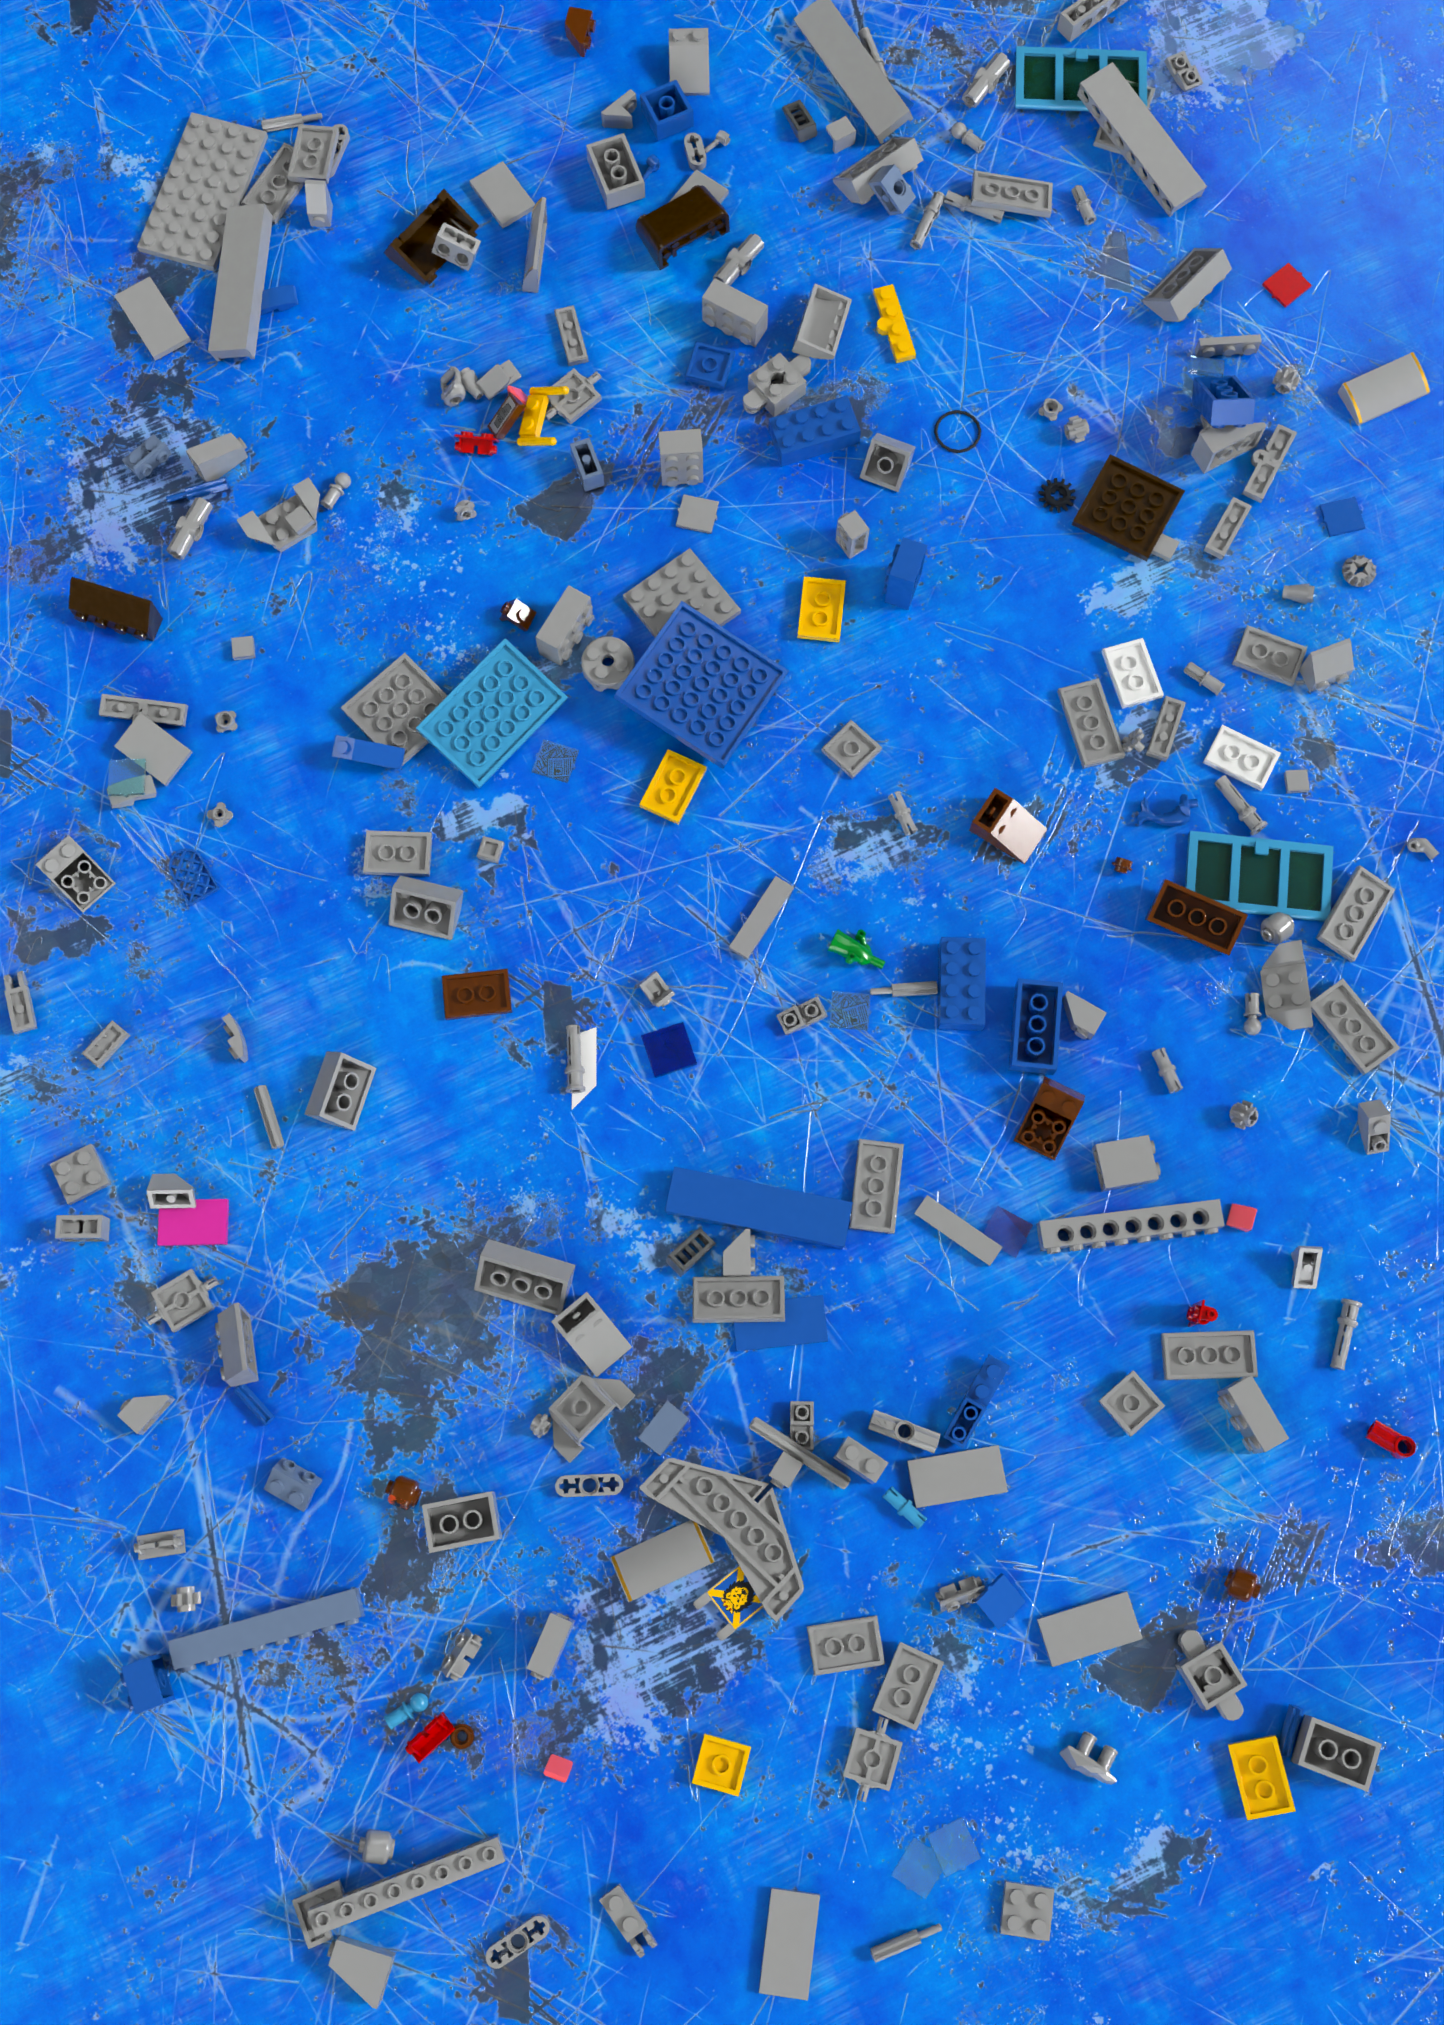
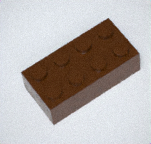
(1196, 917)

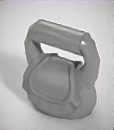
(455, 391)

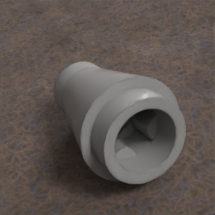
(469, 380)
(1300, 593)

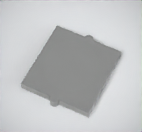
(697, 514)

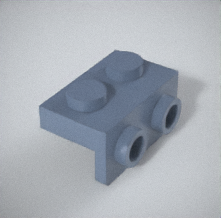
(292, 1484)

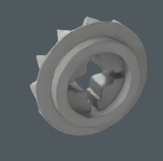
(1362, 578)

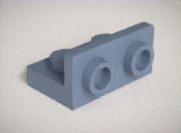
(147, 457)

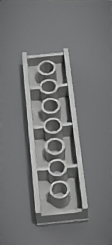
(853, 68)
(1141, 137)
(240, 282)

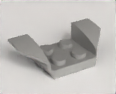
(272, 525)
(1287, 987)
(583, 1409)

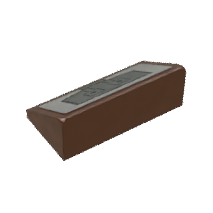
(506, 416)

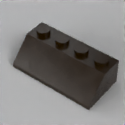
(113, 609)

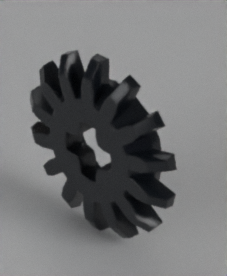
(1063, 491)

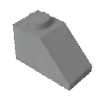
(318, 203)
(1082, 1015)
(170, 1192)
(142, 1412)

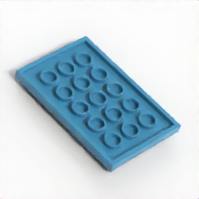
(491, 713)

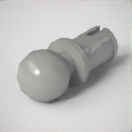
(968, 137)
(342, 481)
(1252, 1025)

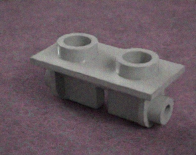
(160, 1544)
(951, 1599)
(464, 1645)

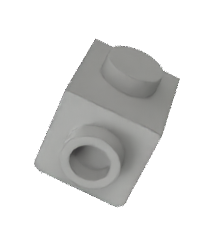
(656, 990)

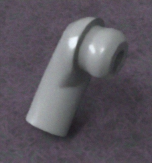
(1422, 845)

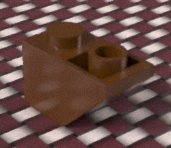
(578, 28)

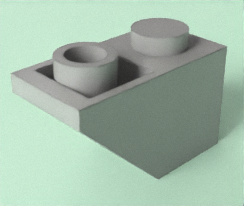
(1374, 1126)
(737, 1256)

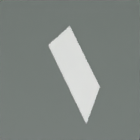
(588, 1061)

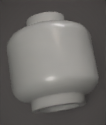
(1277, 928)
(376, 1846)

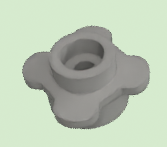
(1050, 404)
(465, 510)
(225, 715)
(222, 820)
(540, 1425)

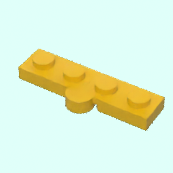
(893, 324)

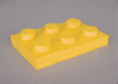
(821, 609)
(673, 786)
(1261, 1777)

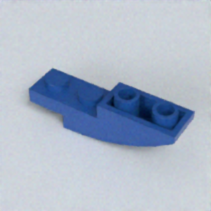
(976, 1401)

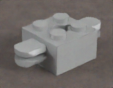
(783, 391)
(1210, 1674)

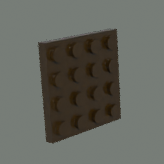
(1128, 507)

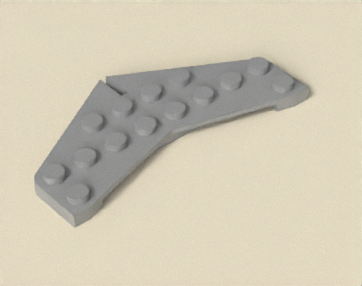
(749, 1528)

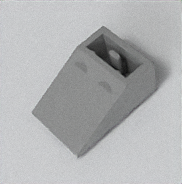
(75, 873)
(591, 1334)

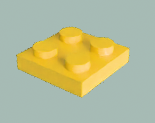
(721, 1764)

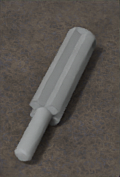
(288, 121)
(908, 989)
(902, 1943)

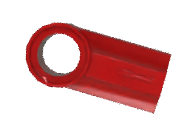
(1389, 1440)

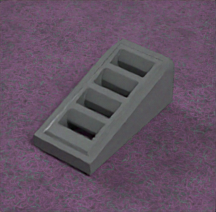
(801, 121)
(676, 1265)

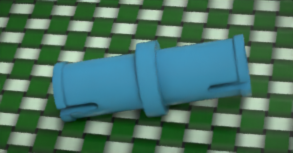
(904, 1507)

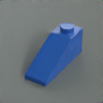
(368, 752)

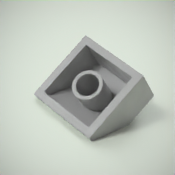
(887, 462)
(1328, 666)

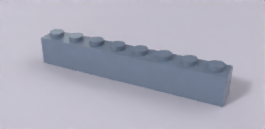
(265, 1629)

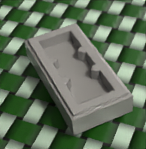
(106, 1044)

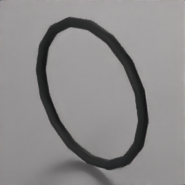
(960, 412)

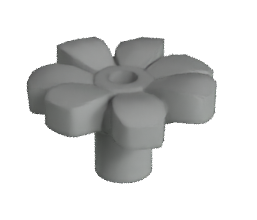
(1133, 741)

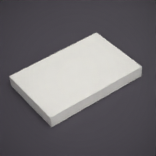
(1132, 673)
(1241, 757)

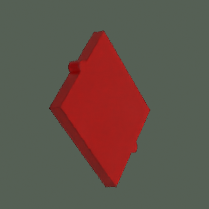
(1286, 285)

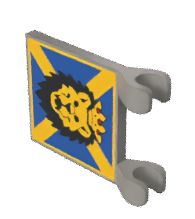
(733, 1599)

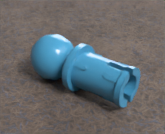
(417, 1703)

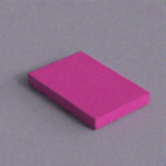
(194, 1226)

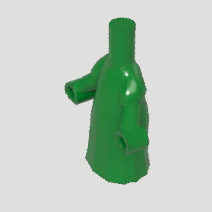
(853, 950)

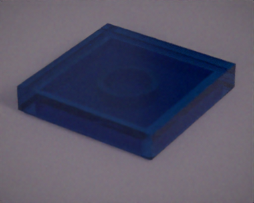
(669, 1050)

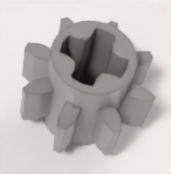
(1286, 380)
(1076, 429)
(1243, 1114)
(186, 1599)

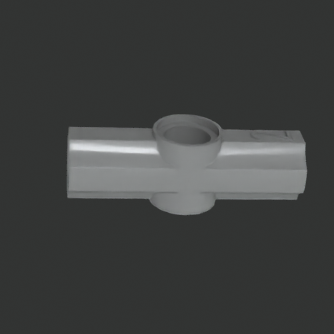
(986, 80)
(739, 259)
(189, 528)
(918, 1437)

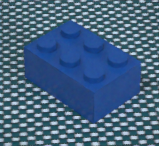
(904, 573)

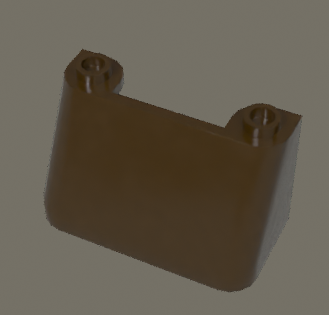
(681, 223)
(414, 246)

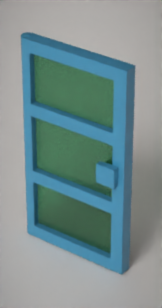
(1052, 76)
(1261, 874)

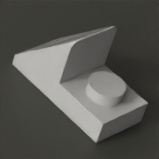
(619, 112)
(498, 379)
(1306, 1266)

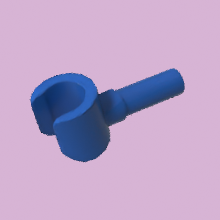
(654, 165)

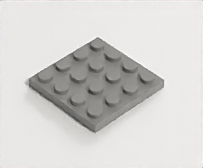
(678, 581)
(395, 705)

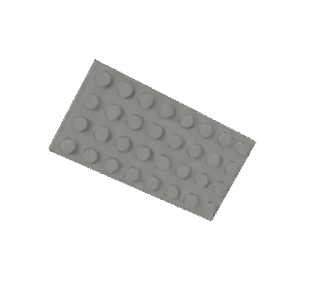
(203, 179)

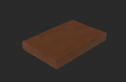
(476, 994)

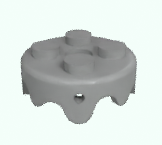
(603, 676)

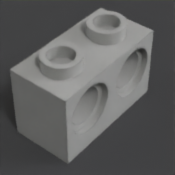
(456, 246)
(852, 534)
(82, 1228)

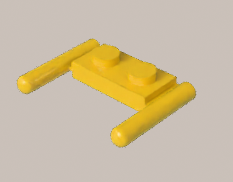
(535, 414)

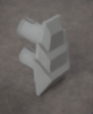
(1078, 1759)

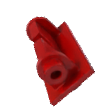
(468, 442)
(1201, 1314)
(430, 1737)

